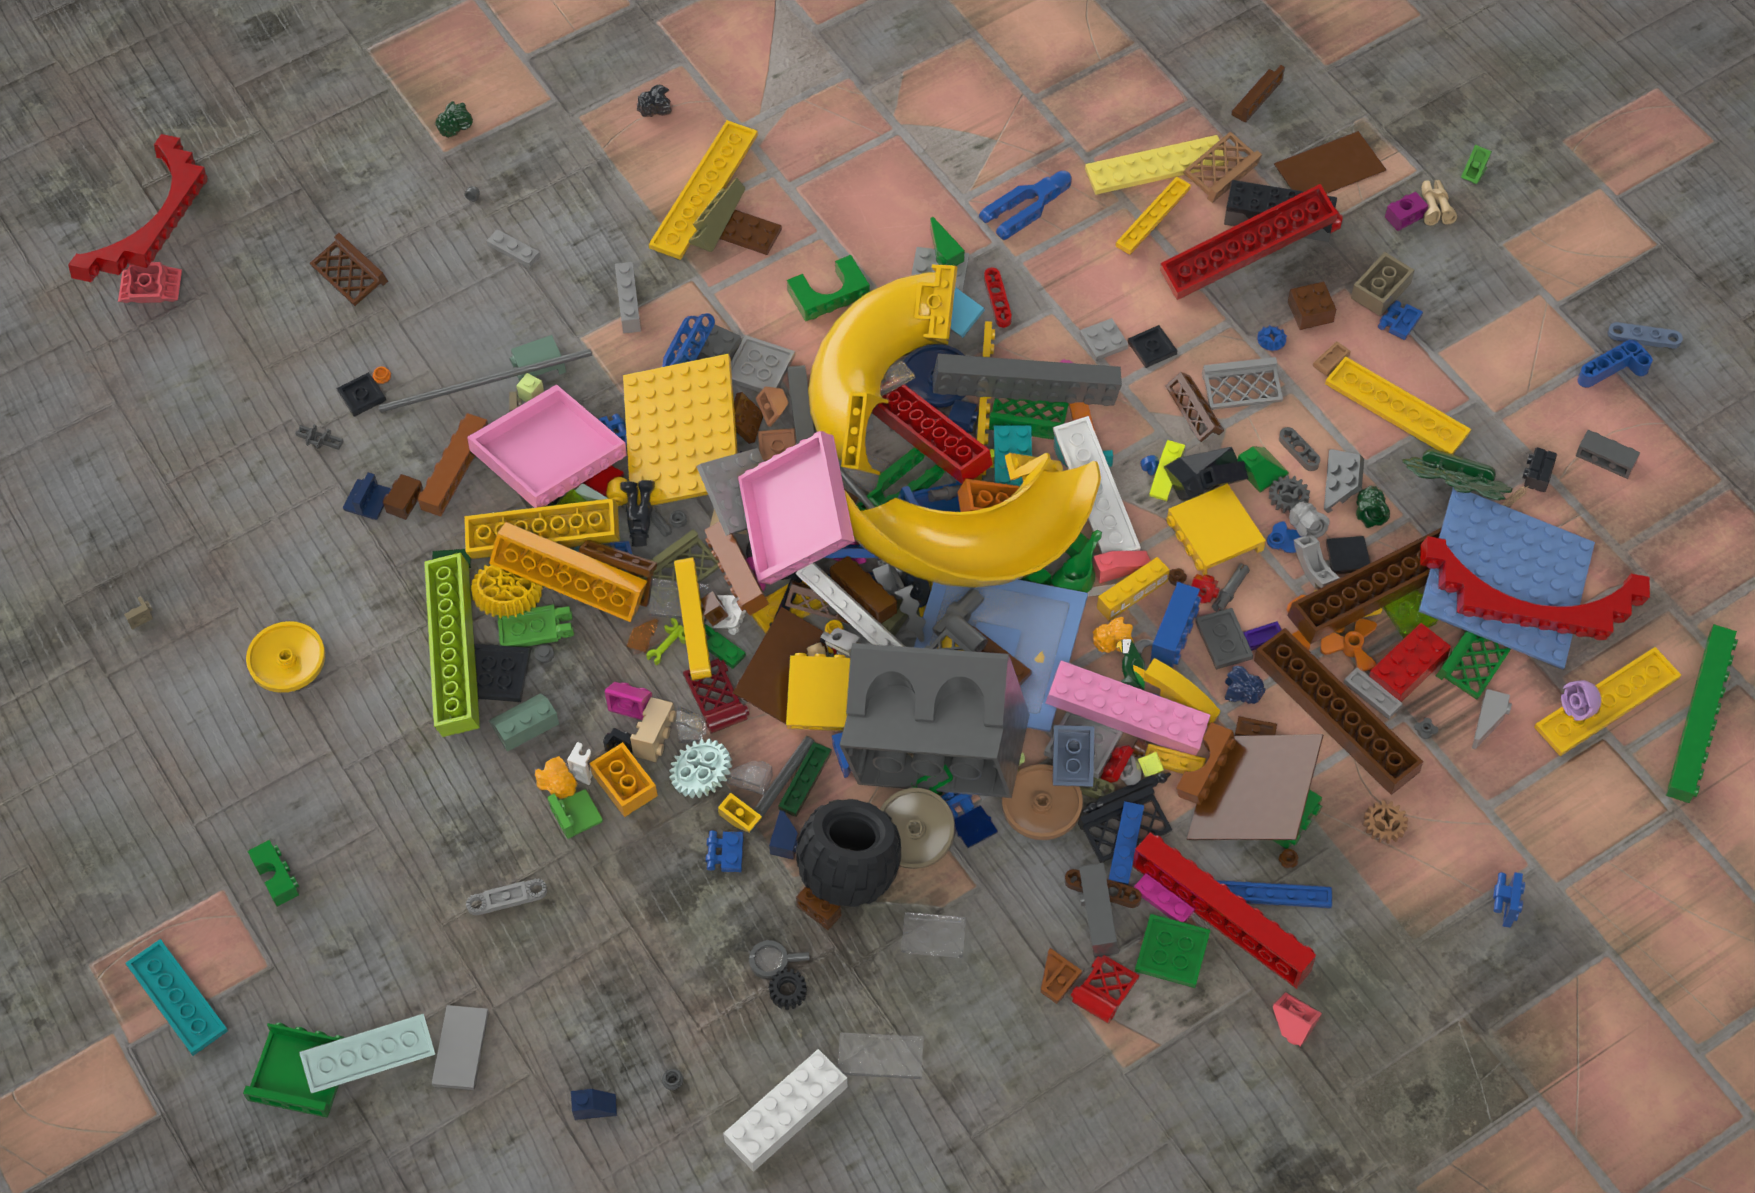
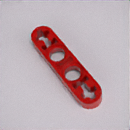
(997, 297)

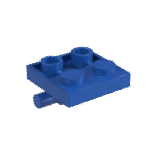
(1510, 895)

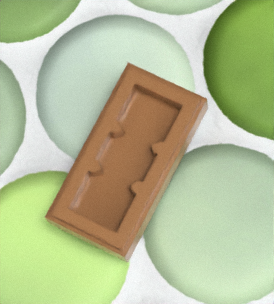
(1331, 358)

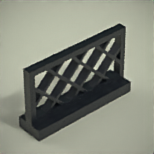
(1114, 810)

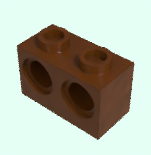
(818, 909)

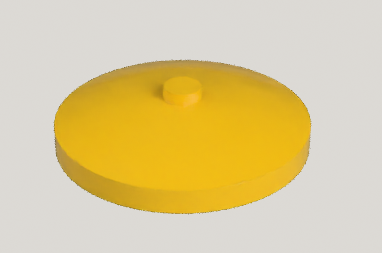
(285, 656)

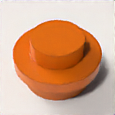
(381, 375)

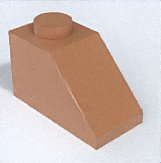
(772, 403)

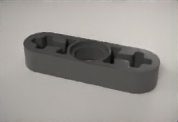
(1299, 456)

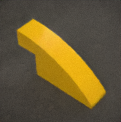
(1179, 689)

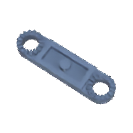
(1645, 335)

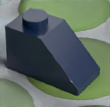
(784, 838)
(593, 1104)

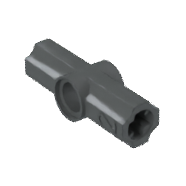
(963, 607)

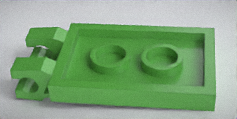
(535, 627)

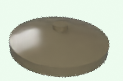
(923, 825)

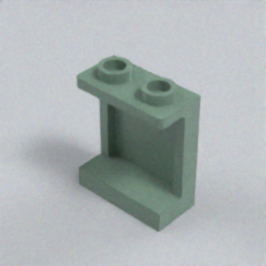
(535, 352)

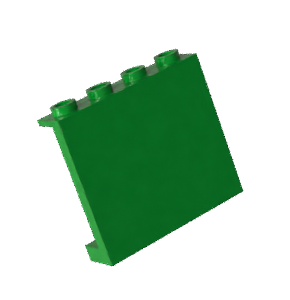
(281, 1074)

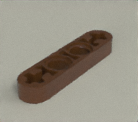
(1114, 899)

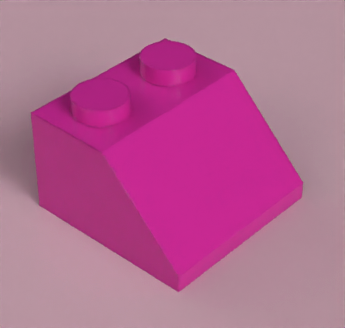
(627, 699)

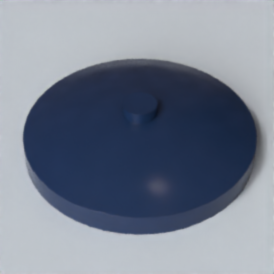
(922, 364)

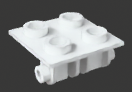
(735, 614)

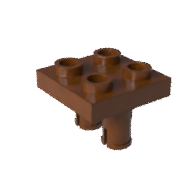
(747, 417)

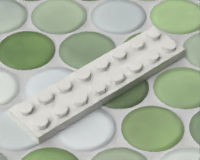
(1080, 447)

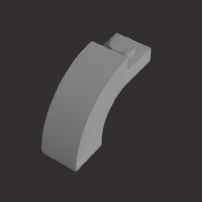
(1312, 561)

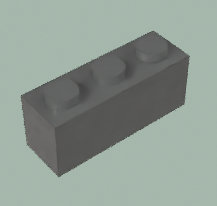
(1607, 454)

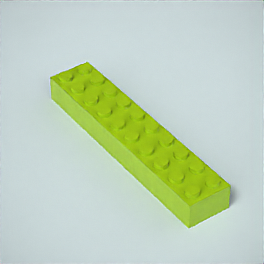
(451, 645)

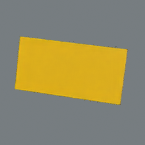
(766, 615)

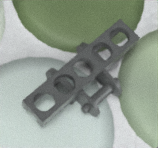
(323, 437)

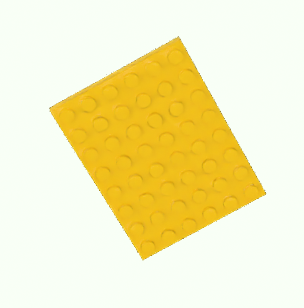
(676, 422)

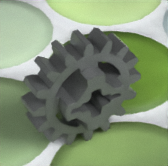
(1289, 493)

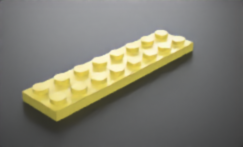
(1149, 165)

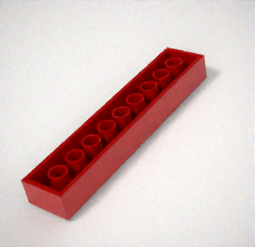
(1248, 242)
(1225, 910)

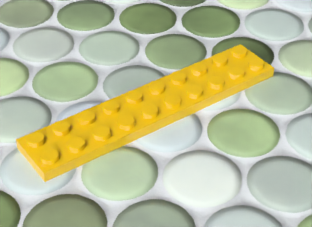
(706, 181)

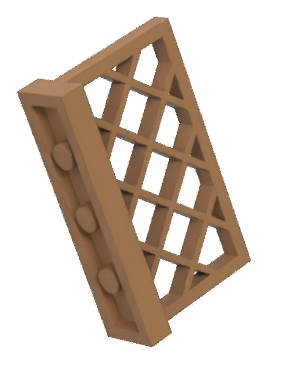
(1235, 173)

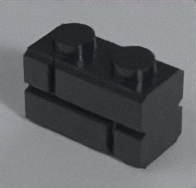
(1540, 469)

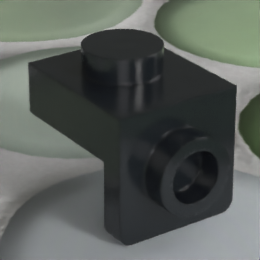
(616, 737)

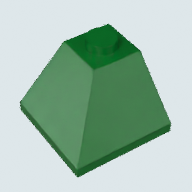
(1261, 467)

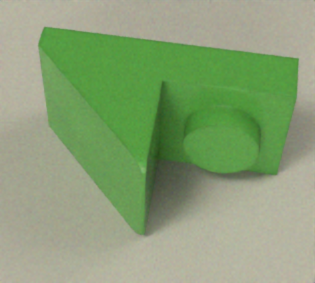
(1476, 164)

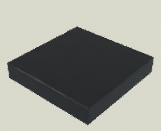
(1152, 346)
(361, 394)
(1347, 554)

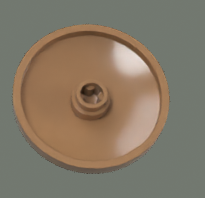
(1040, 808)

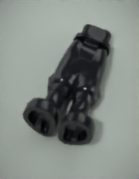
(638, 515)

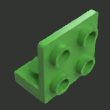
(575, 813)

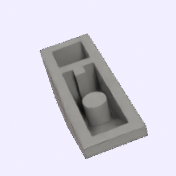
(1492, 713)

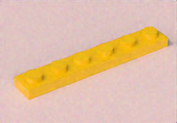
(1153, 215)

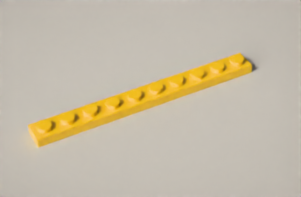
(984, 407)

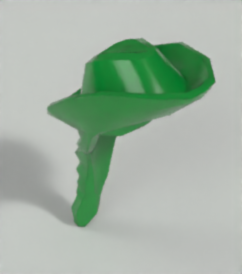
(1078, 570)

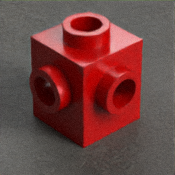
(1211, 590)

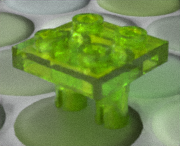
(1406, 614)

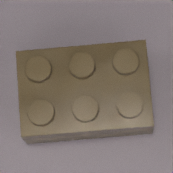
(1382, 284)

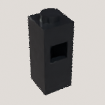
(1223, 474)

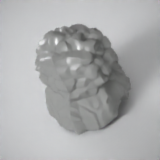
(1308, 521)

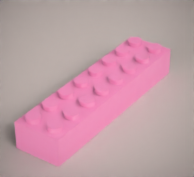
(1127, 709)

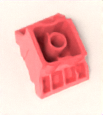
(150, 284)

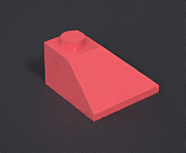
(1295, 1018)

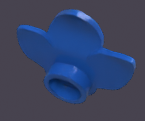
(1284, 537)

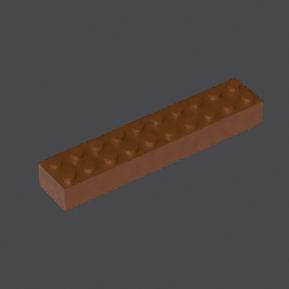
(1361, 592)
(1338, 711)

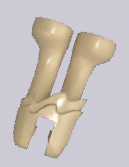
(1435, 197)

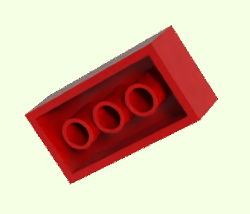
(1410, 662)

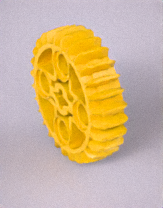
(504, 592)

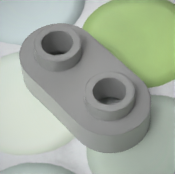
(1132, 772)

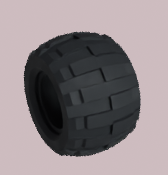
(842, 874)

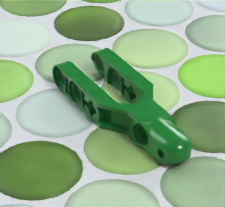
(897, 471)

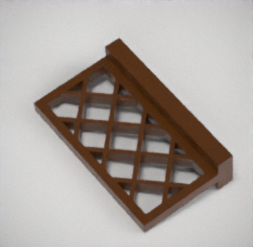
(356, 257)
(633, 564)

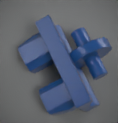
(961, 800)

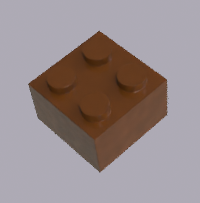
(1311, 305)

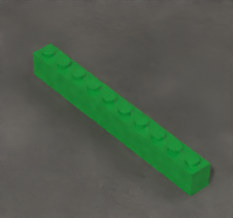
(1701, 714)

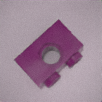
(1406, 211)

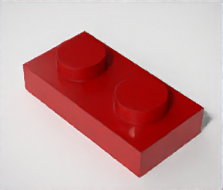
(1117, 763)

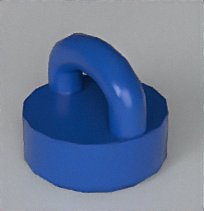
(1150, 464)

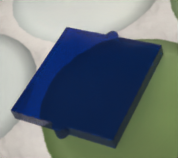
(974, 826)

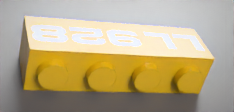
(1133, 588)

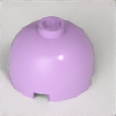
(1581, 699)

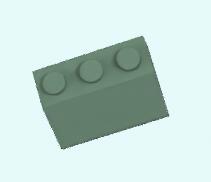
(524, 721)

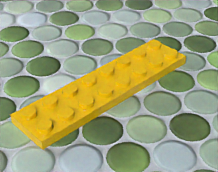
(1397, 406)
(1619, 695)

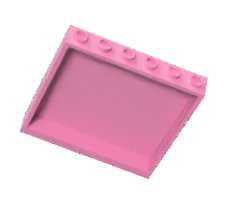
(547, 446)
(795, 508)

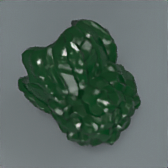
(453, 119)
(1372, 507)

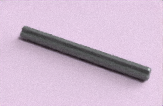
(783, 777)

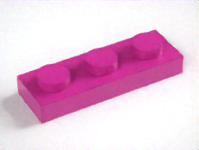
(1164, 899)

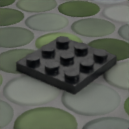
(501, 671)

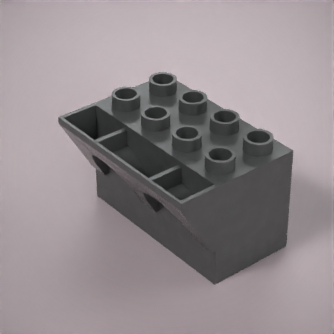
(943, 709)

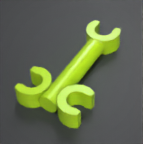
(675, 632)

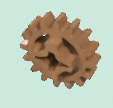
(1391, 816)

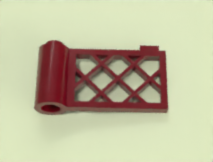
(724, 713)

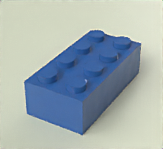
(1176, 625)

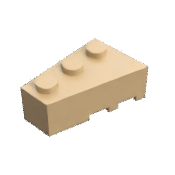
(653, 729)

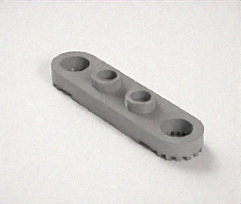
(506, 897)

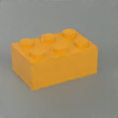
(623, 779)

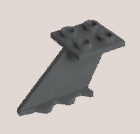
(892, 582)

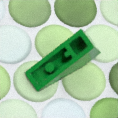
(945, 246)

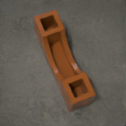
(1195, 784)

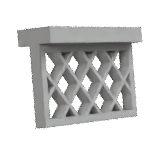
(1238, 369)

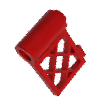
(1094, 999)

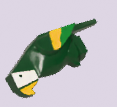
(1132, 664)

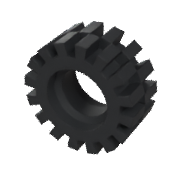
(791, 1000)

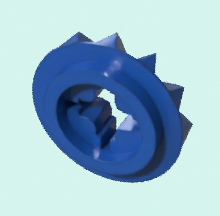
(1266, 341)

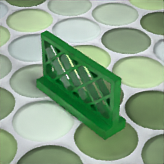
(1039, 427)
(1459, 652)

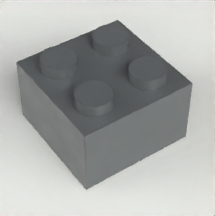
(719, 343)

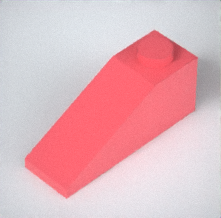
(1118, 564)

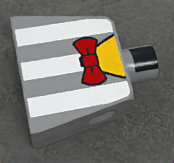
(839, 642)

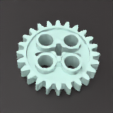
(700, 768)

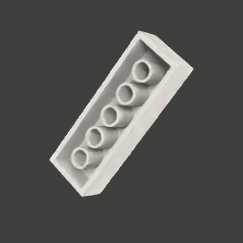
(785, 1110)

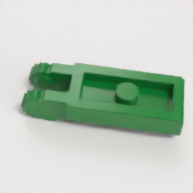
(723, 648)

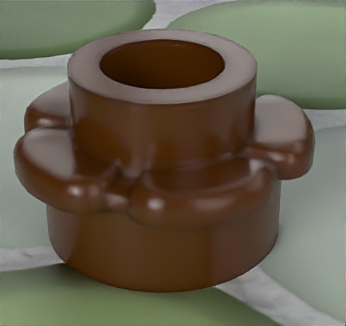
(1172, 576)
(1139, 747)
(1288, 853)

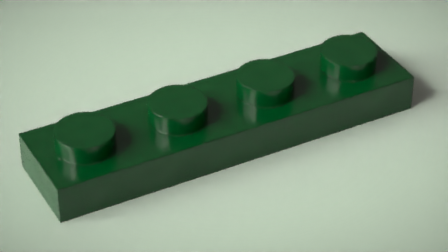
(804, 779)

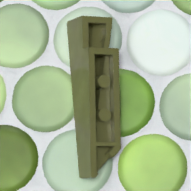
(716, 216)

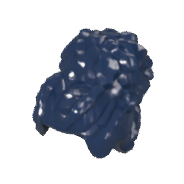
(1244, 686)

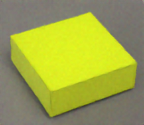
(1150, 764)

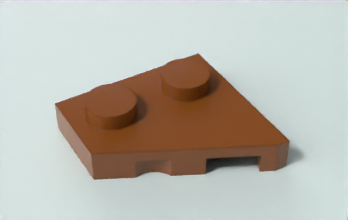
(1058, 976)

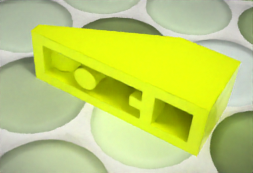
(1162, 485)

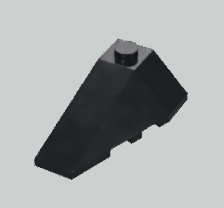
(1185, 470)

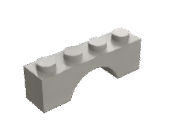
(627, 297)

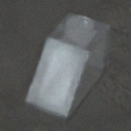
(689, 726)
(751, 776)

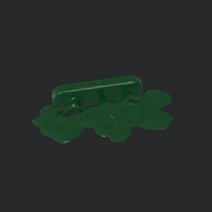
(1459, 473)

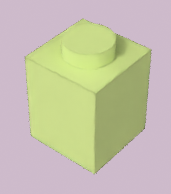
(529, 387)

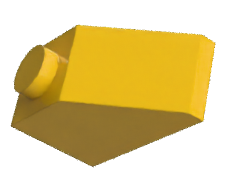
(738, 813)

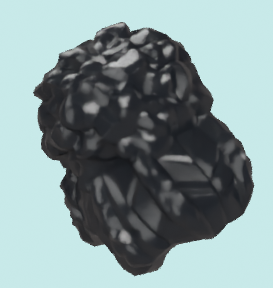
(654, 102)

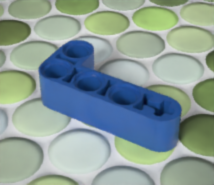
(1627, 354)

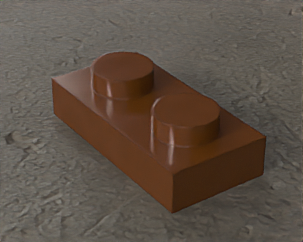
(1254, 727)

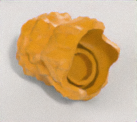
(1108, 635)
(556, 778)

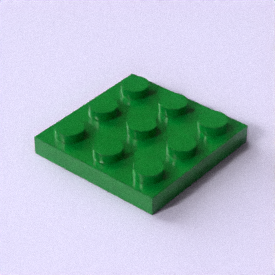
(1172, 950)

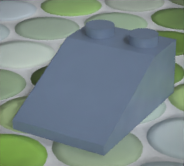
(1073, 755)

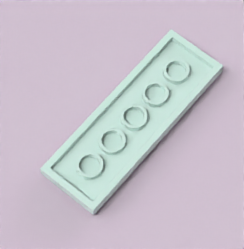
(367, 1053)

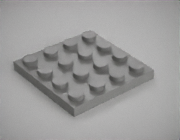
(723, 487)

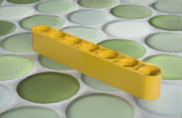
(693, 619)

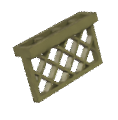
(678, 550)

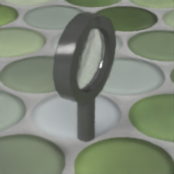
(770, 957)

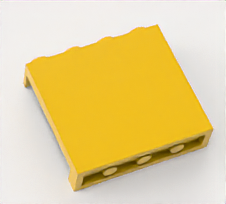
(1214, 528)
(817, 692)

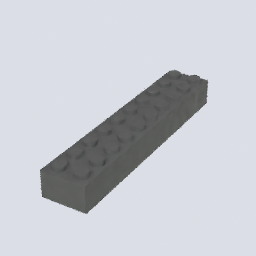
(1026, 379)

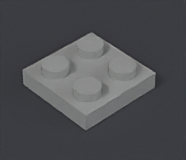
(1103, 339)

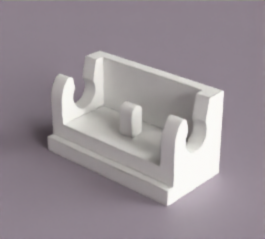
(578, 764)

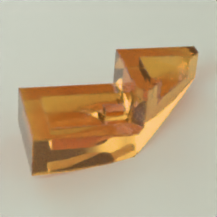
(641, 636)

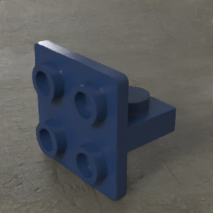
(366, 497)

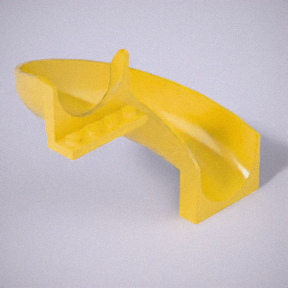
(863, 347)
(988, 543)

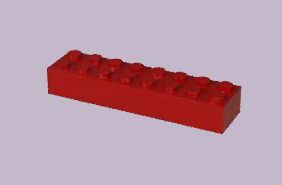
(933, 434)

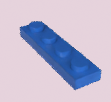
(1126, 843)

